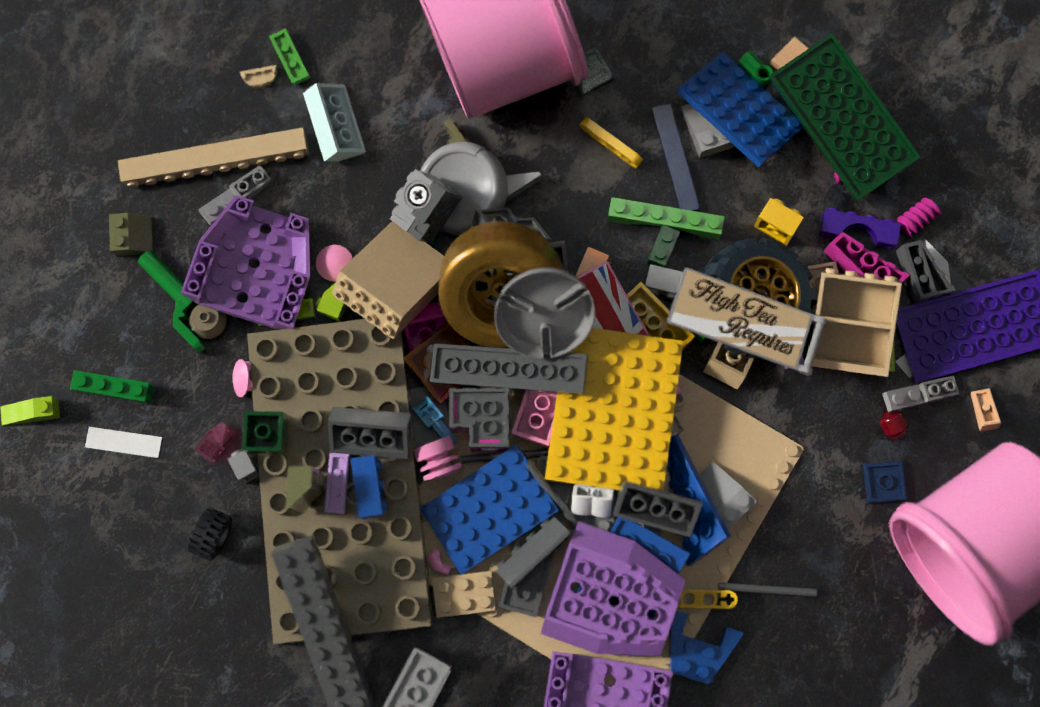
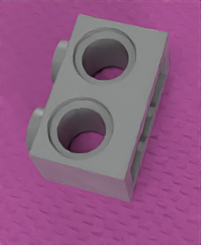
(244, 466)

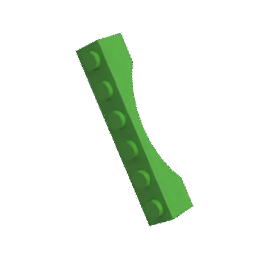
(693, 222)

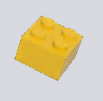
(778, 221)

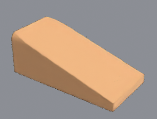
(788, 53)
(985, 410)

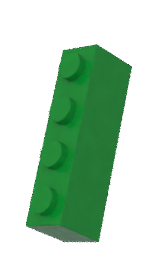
(112, 387)

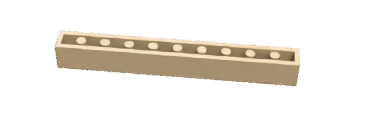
(213, 157)

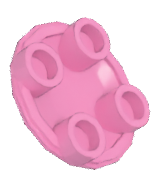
(331, 261)
(241, 378)

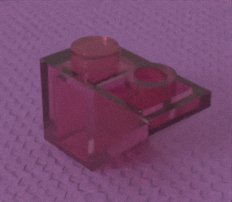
(215, 442)

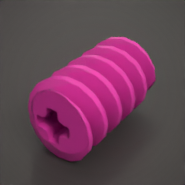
(917, 215)

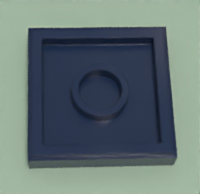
(884, 482)

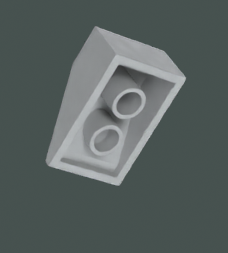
(704, 134)
(728, 496)

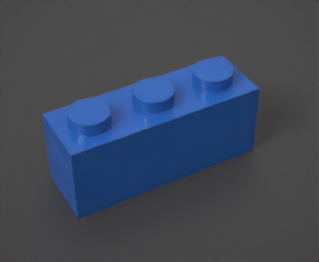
(369, 487)

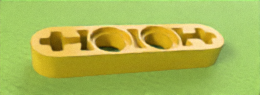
(611, 142)
(699, 604)

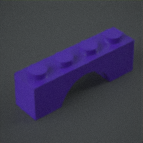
(883, 232)

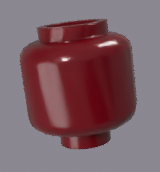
(893, 424)

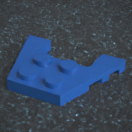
(697, 658)

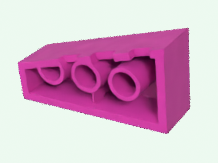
(852, 256)

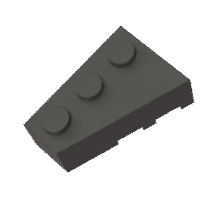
(925, 277)

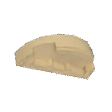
(260, 77)

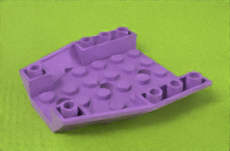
(223, 271)
(608, 567)
(580, 682)

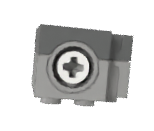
(424, 205)

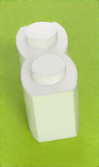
(592, 501)

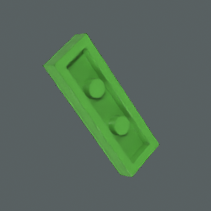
(289, 57)

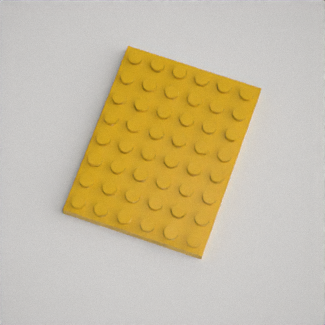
(624, 416)

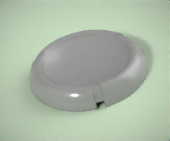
(474, 175)
(544, 313)

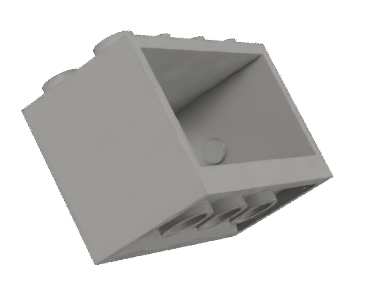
(419, 681)

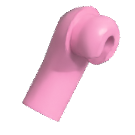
(435, 562)

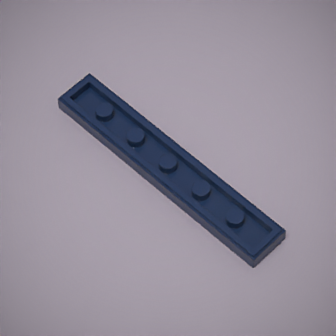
(675, 158)

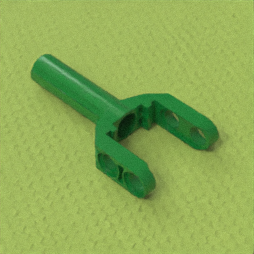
(173, 286)

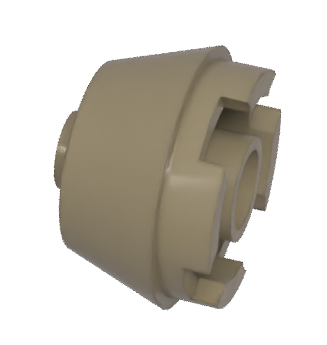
(207, 322)

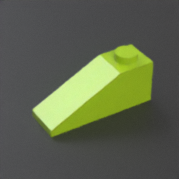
(330, 306)
(30, 411)

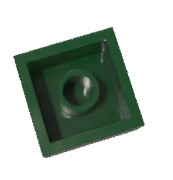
(265, 432)

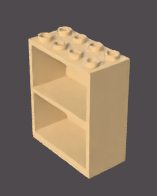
(390, 279)
(859, 321)

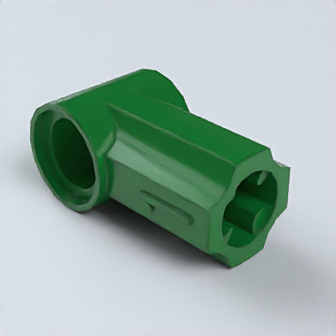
(755, 67)

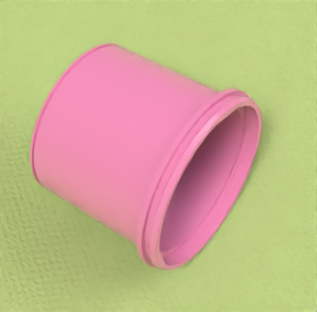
(505, 49)
(978, 543)

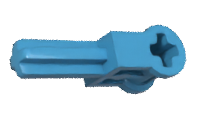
(432, 418)

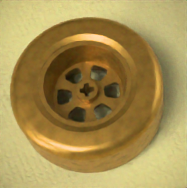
(465, 262)

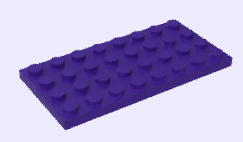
(971, 327)

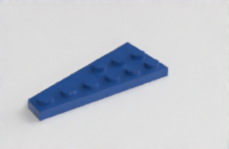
(686, 482)

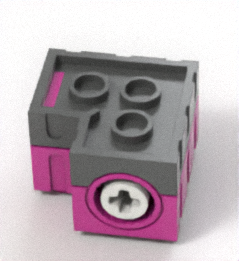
(483, 415)

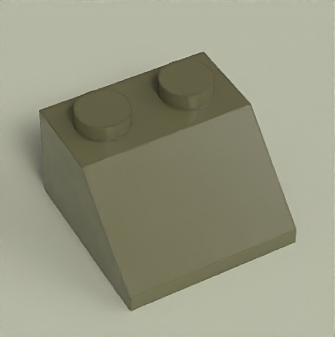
(130, 234)

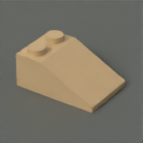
(728, 366)

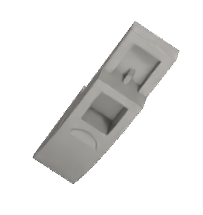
(246, 187)
(920, 394)

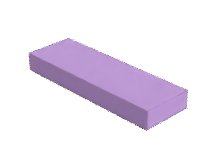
(337, 483)

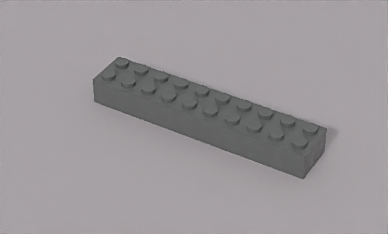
(322, 624)

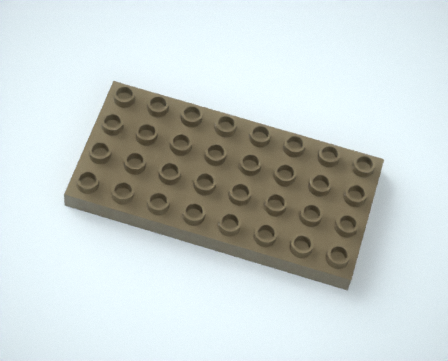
(371, 562)

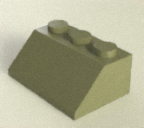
(303, 486)

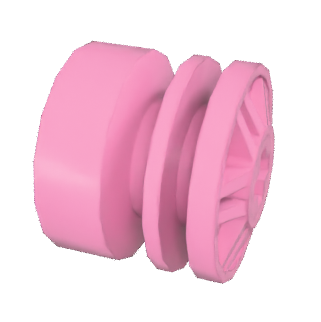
(437, 458)

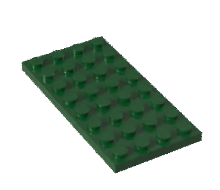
(844, 117)

